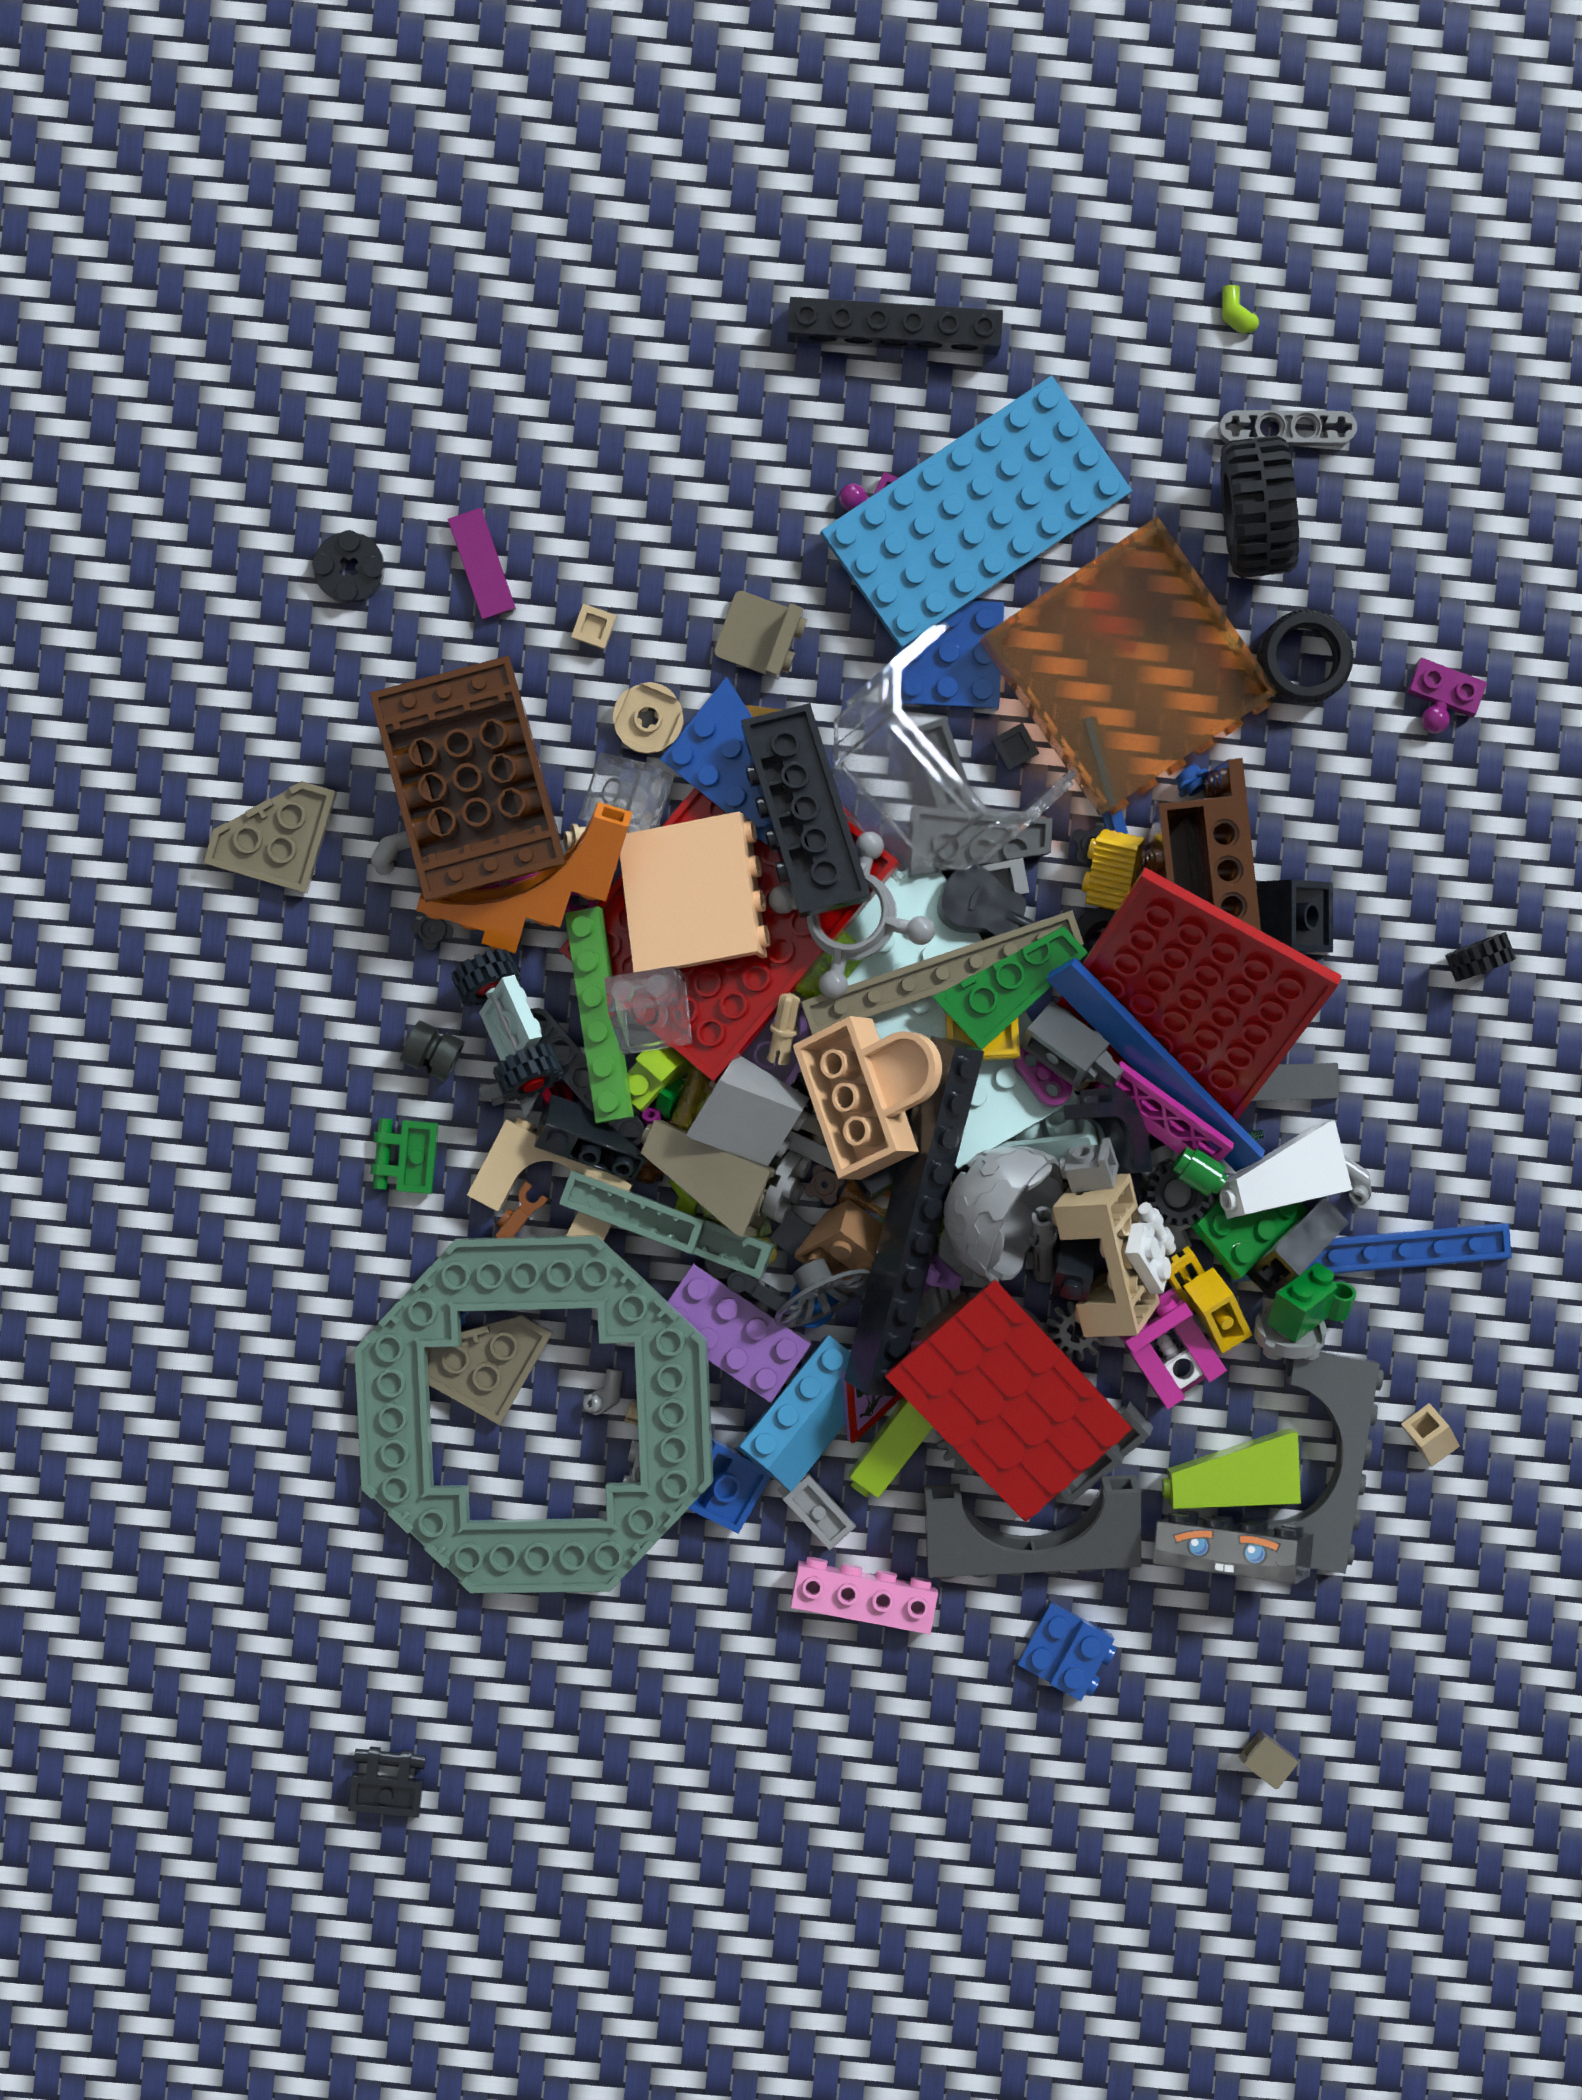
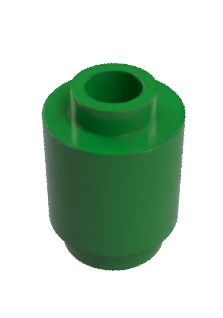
(1199, 1171)

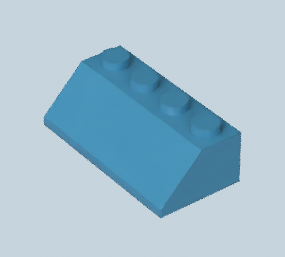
(801, 1417)

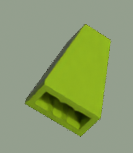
(889, 1450)
(1242, 1475)

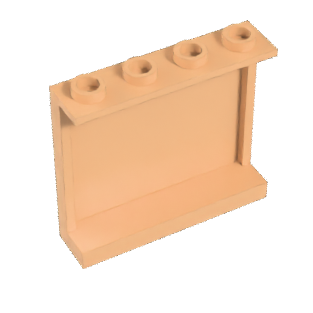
(693, 893)

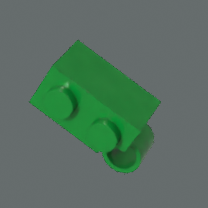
(1309, 1302)

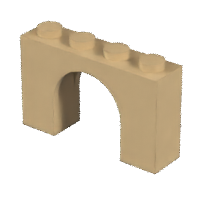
(515, 1152)

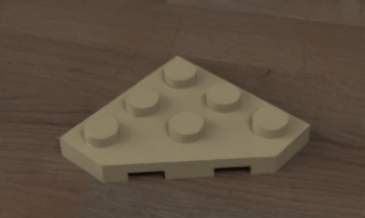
(276, 838)
(488, 1365)

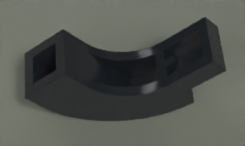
(1116, 1117)

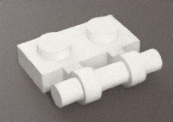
(1147, 1248)

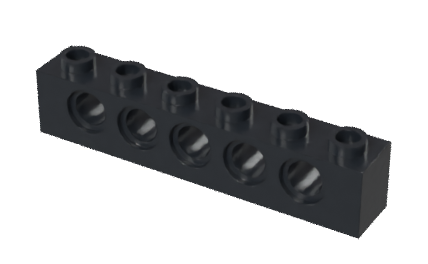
(895, 325)

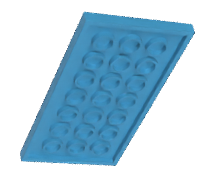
(976, 512)

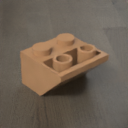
(844, 1239)

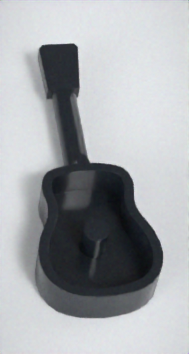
(979, 904)

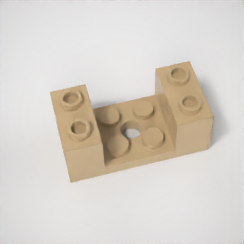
(1118, 1298)

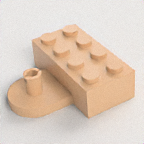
(864, 1089)

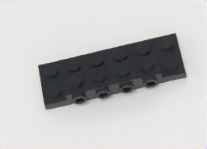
(803, 811)

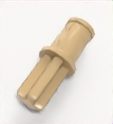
(784, 1029)

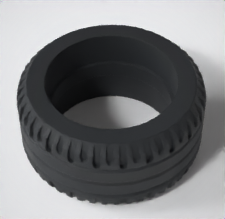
(1339, 644)

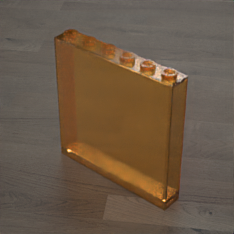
(1129, 667)

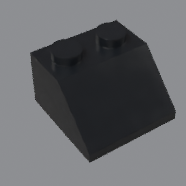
(1297, 913)

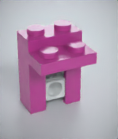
(1204, 1362)

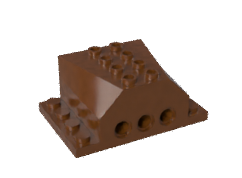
(467, 778)
(1209, 844)

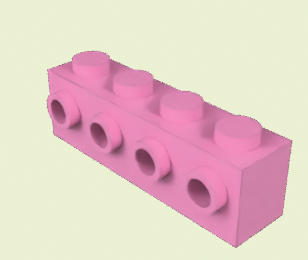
(864, 1596)

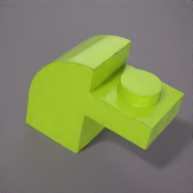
(653, 1073)

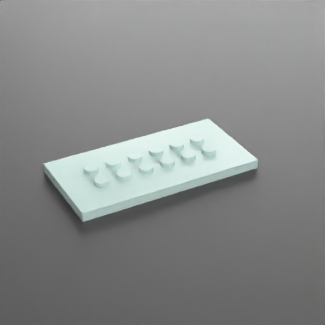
(1001, 1098)

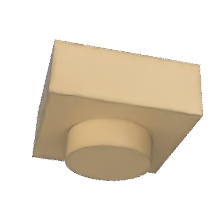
(594, 626)

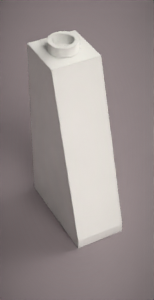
(1295, 1172)

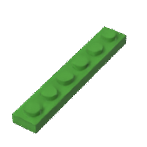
(603, 1055)

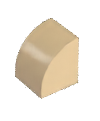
(1430, 1434)

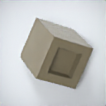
(1268, 1759)

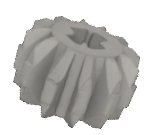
(1065, 1337)

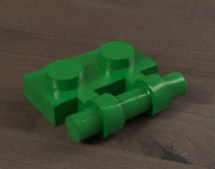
(416, 1155)

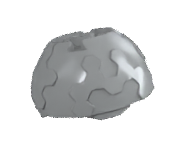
(993, 1208)

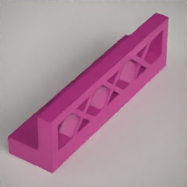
(1168, 1118)

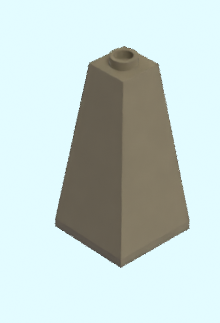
(718, 1180)

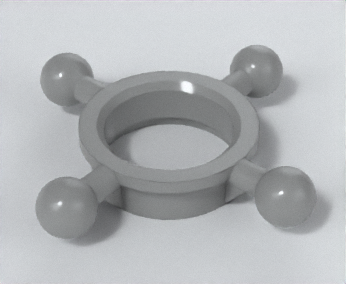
(919, 929)

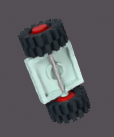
(509, 1023)

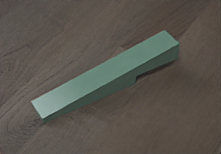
(666, 1224)

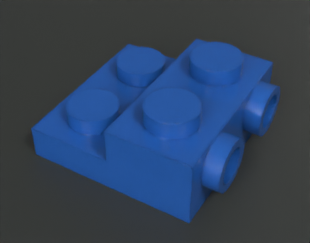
(734, 1489)
(1067, 1651)

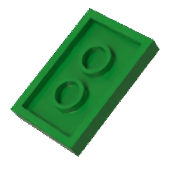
(1245, 1238)

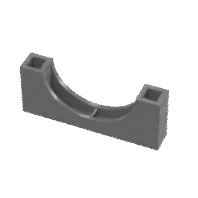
(1347, 1392)
(1100, 1539)

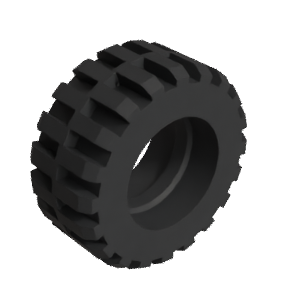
(1259, 506)

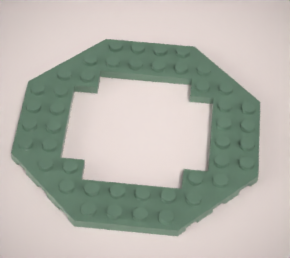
(670, 1413)

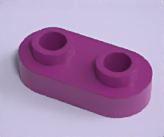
(1039, 1077)

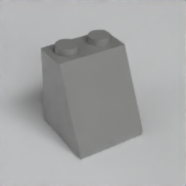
(750, 1113)

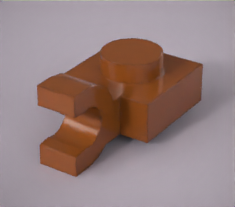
(512, 1221)

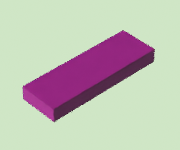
(481, 564)

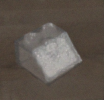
(631, 787)
(649, 1009)

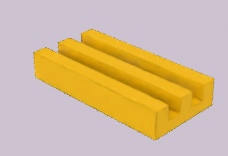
(1179, 1265)

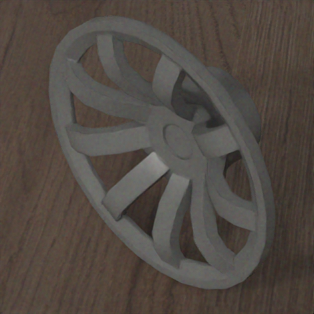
(813, 1282)

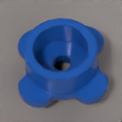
(1191, 780)

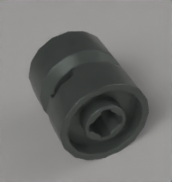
(432, 1051)

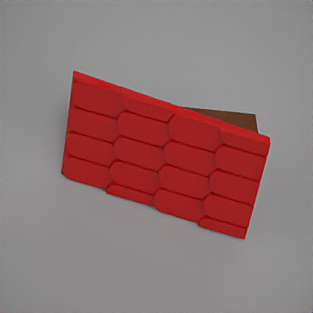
(1007, 1398)

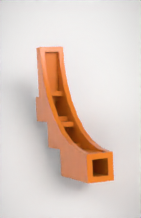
(546, 894)

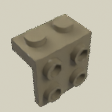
(760, 634)

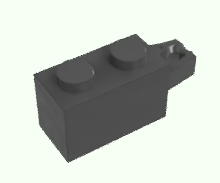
(1070, 1048)

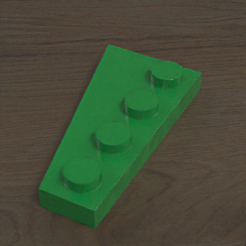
(1001, 993)

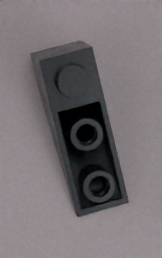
(573, 1133)

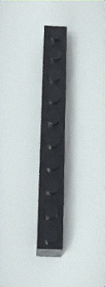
(913, 1222)

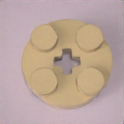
(641, 699)

